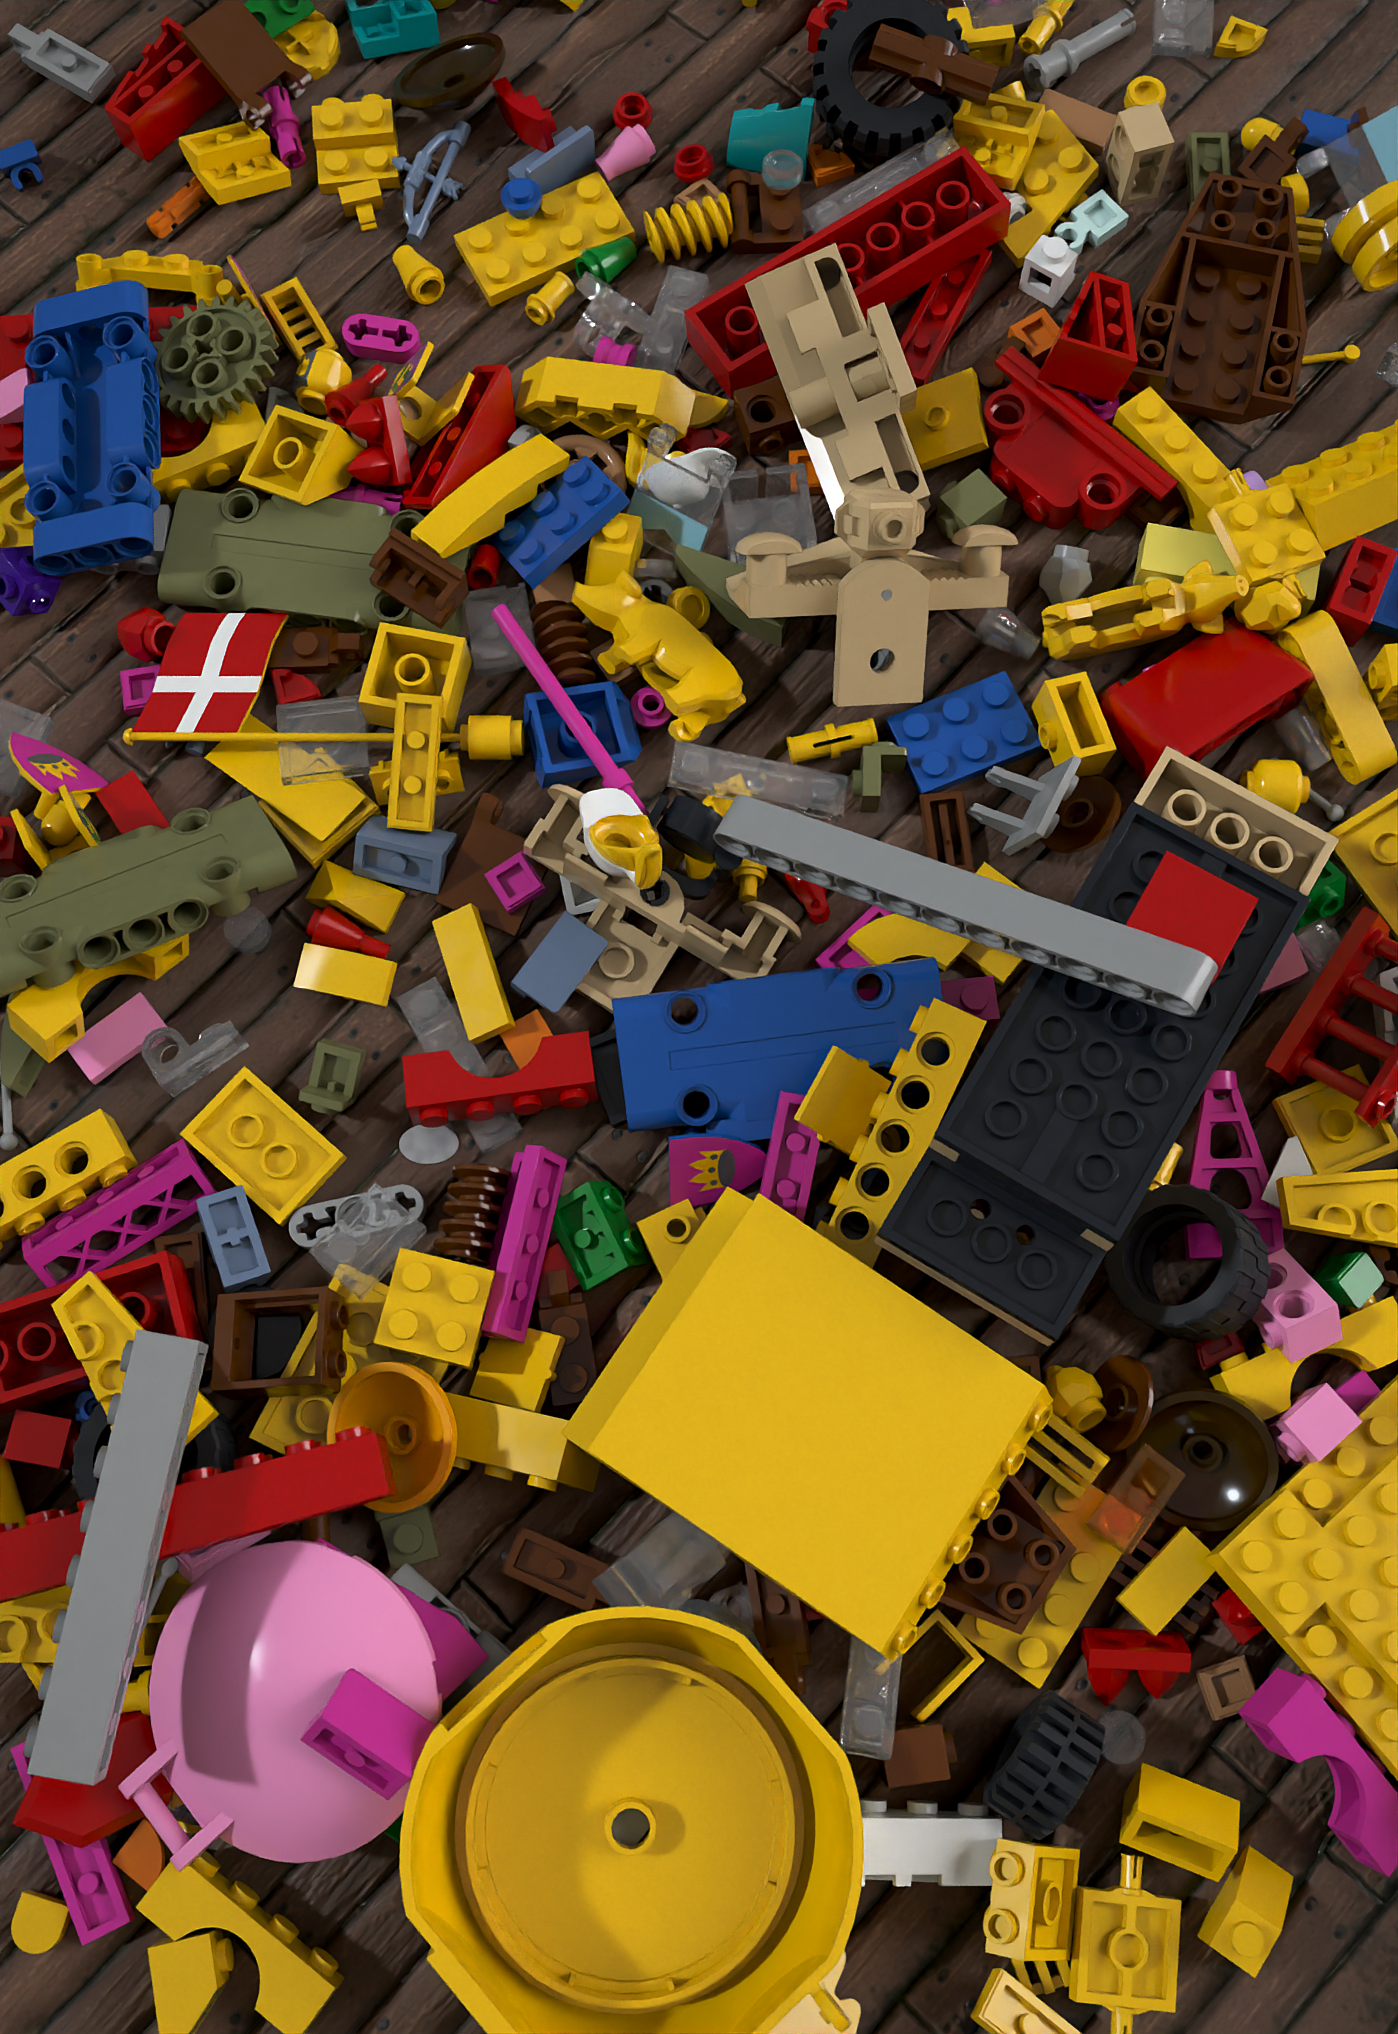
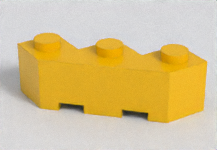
(602, 398)

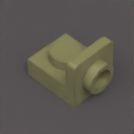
(409, 1536)

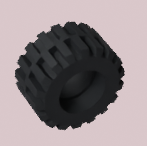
(1044, 1765)

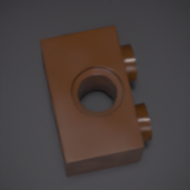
(918, 1754)

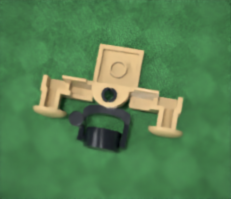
(633, 958)

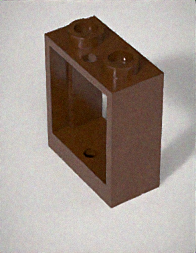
(236, 1340)

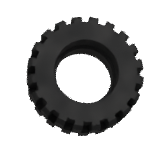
(852, 117)

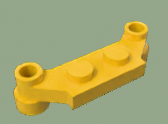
(165, 272)

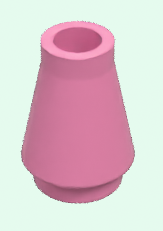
(626, 153)

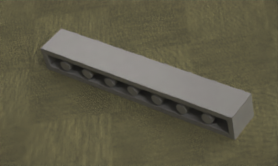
(117, 1559)

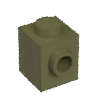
(969, 504)

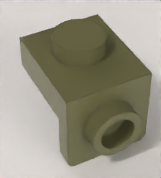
(874, 760)
(334, 1077)

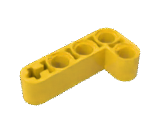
(1339, 697)

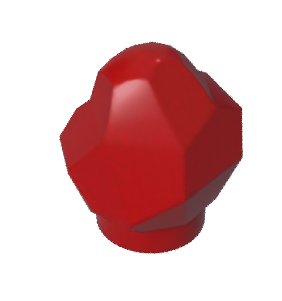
(145, 634)

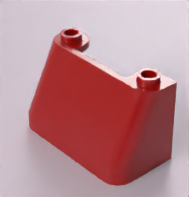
(1203, 696)

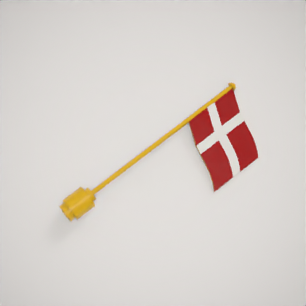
(216, 673)

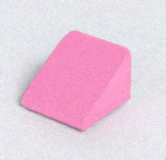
(12, 396)
(1288, 969)

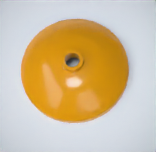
(389, 1401)

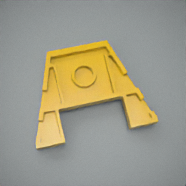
(1050, 183)

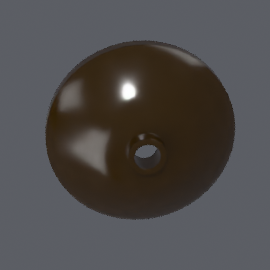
(450, 73)
(1219, 1484)

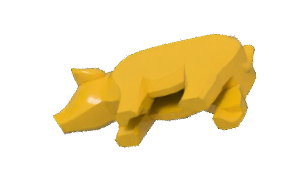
(1139, 613)
(667, 651)

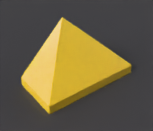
(355, 896)

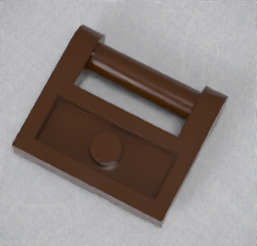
(778, 215)

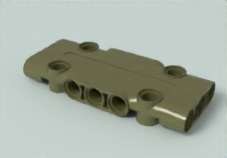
(288, 560)
(136, 892)

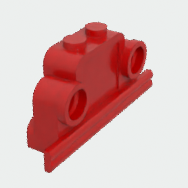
(1061, 454)

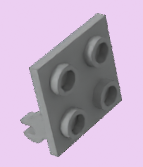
(1044, 797)

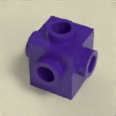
(22, 586)

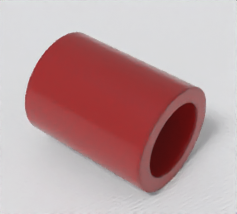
(484, 567)

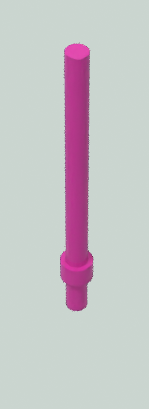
(612, 775)

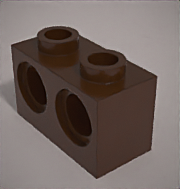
(766, 402)

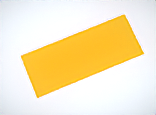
(256, 765)

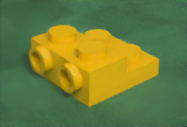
(355, 143)
(1031, 1901)

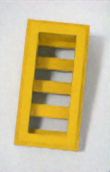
(285, 295)

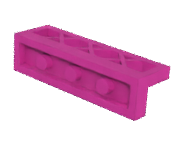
(112, 1203)
(522, 1241)

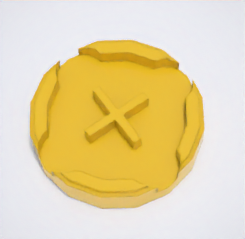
(311, 44)

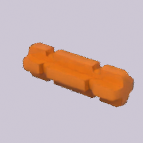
(177, 208)

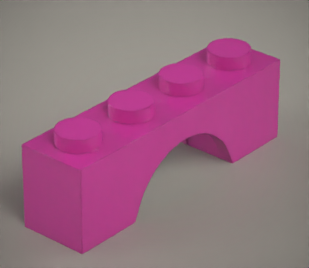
(1298, 1724)

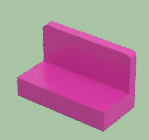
(369, 1734)

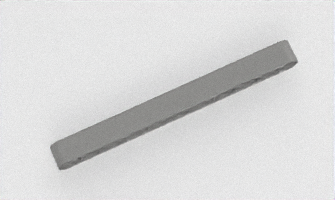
(970, 906)

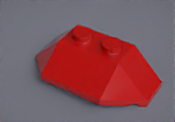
(467, 442)

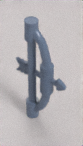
(418, 172)

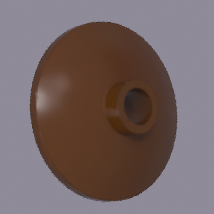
(1085, 816)
(1128, 1402)

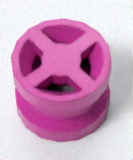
(612, 353)

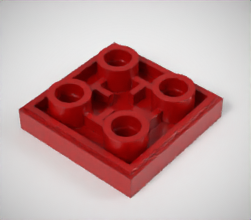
(1193, 909)

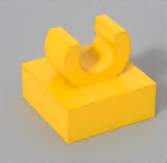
(362, 200)

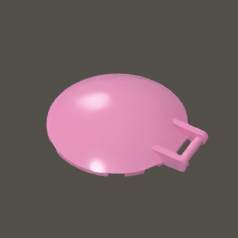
(244, 1676)

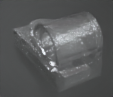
(194, 1061)

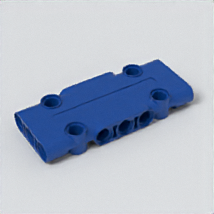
(92, 429)
(764, 1039)

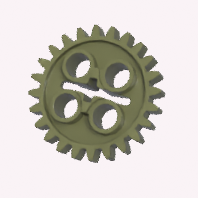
(214, 359)

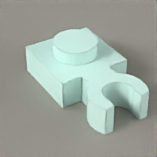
(1093, 221)

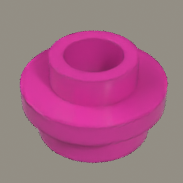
(649, 719)

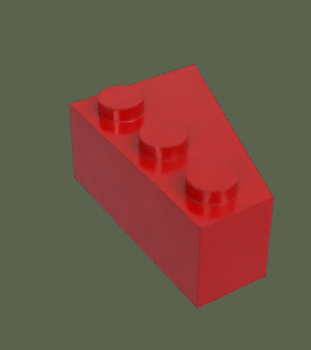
(162, 95)

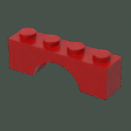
(444, 1091)

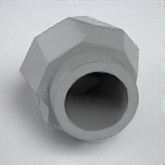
(1066, 574)

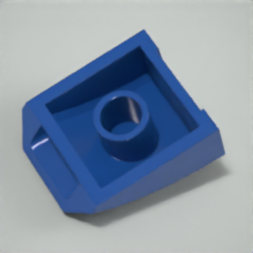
(557, 752)

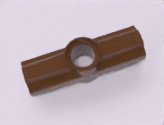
(933, 64)

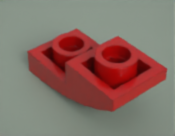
(525, 116)

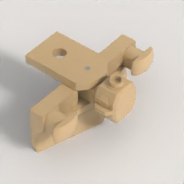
(840, 376)
(873, 587)

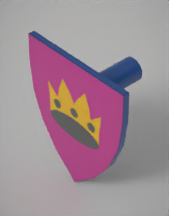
(710, 1162)

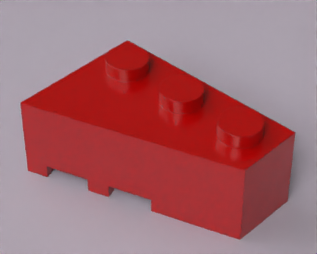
(1095, 341)

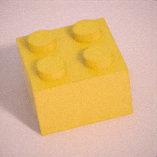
(414, 664)
(435, 1308)

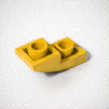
(345, 974)

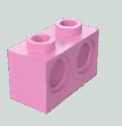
(1296, 1310)
(1312, 1426)

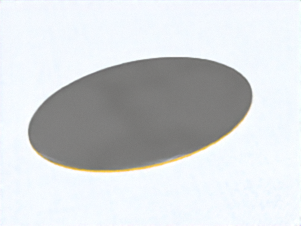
(428, 1144)

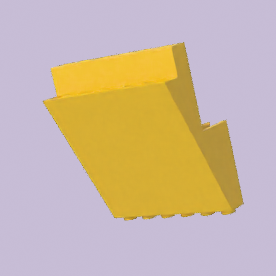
(812, 1419)

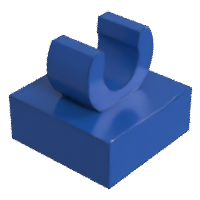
(19, 159)

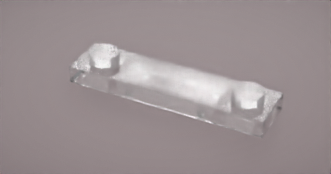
(880, 180)
(667, 335)
(774, 782)
(440, 1030)
(869, 1702)

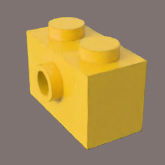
(1073, 723)
(1199, 1820)

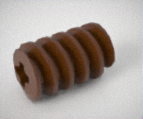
(562, 642)
(471, 1212)

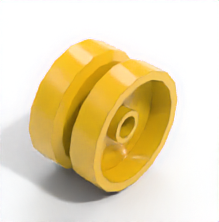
(1370, 238)

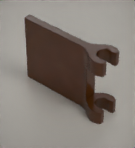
(243, 58)
(479, 853)

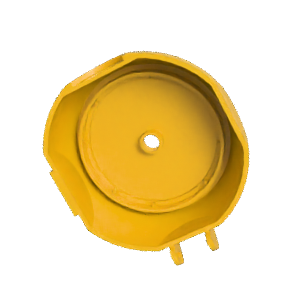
(700, 1924)

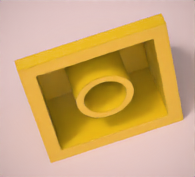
(300, 457)

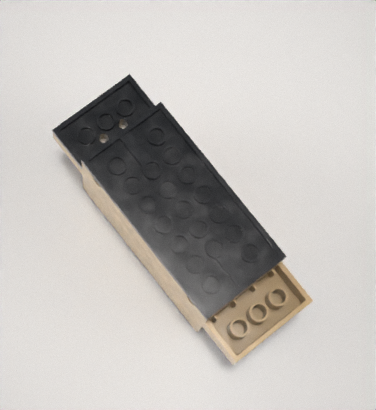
(1091, 1085)

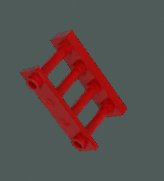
(1320, 1018)

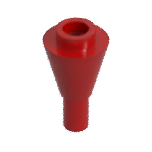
(346, 398)
(336, 931)

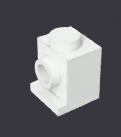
(1054, 260)

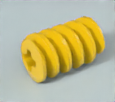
(689, 227)

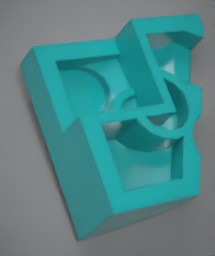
(393, 26)
(770, 129)

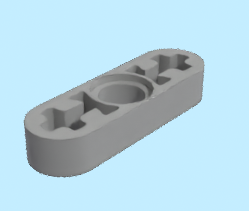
(321, 1212)

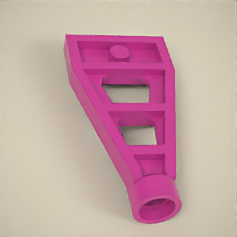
(1203, 1239)

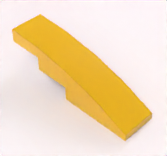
(485, 498)

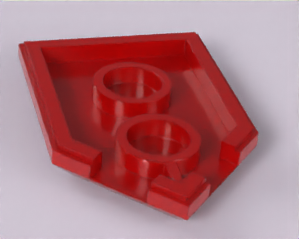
(87, 1813)

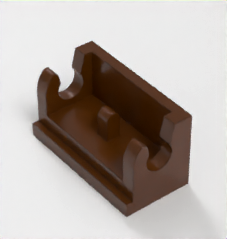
(418, 578)

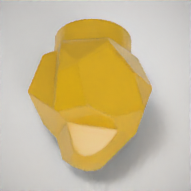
(1267, 608)
(1075, 1397)

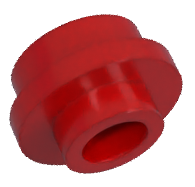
(631, 110)
(693, 163)

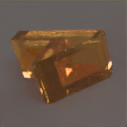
(1135, 1499)

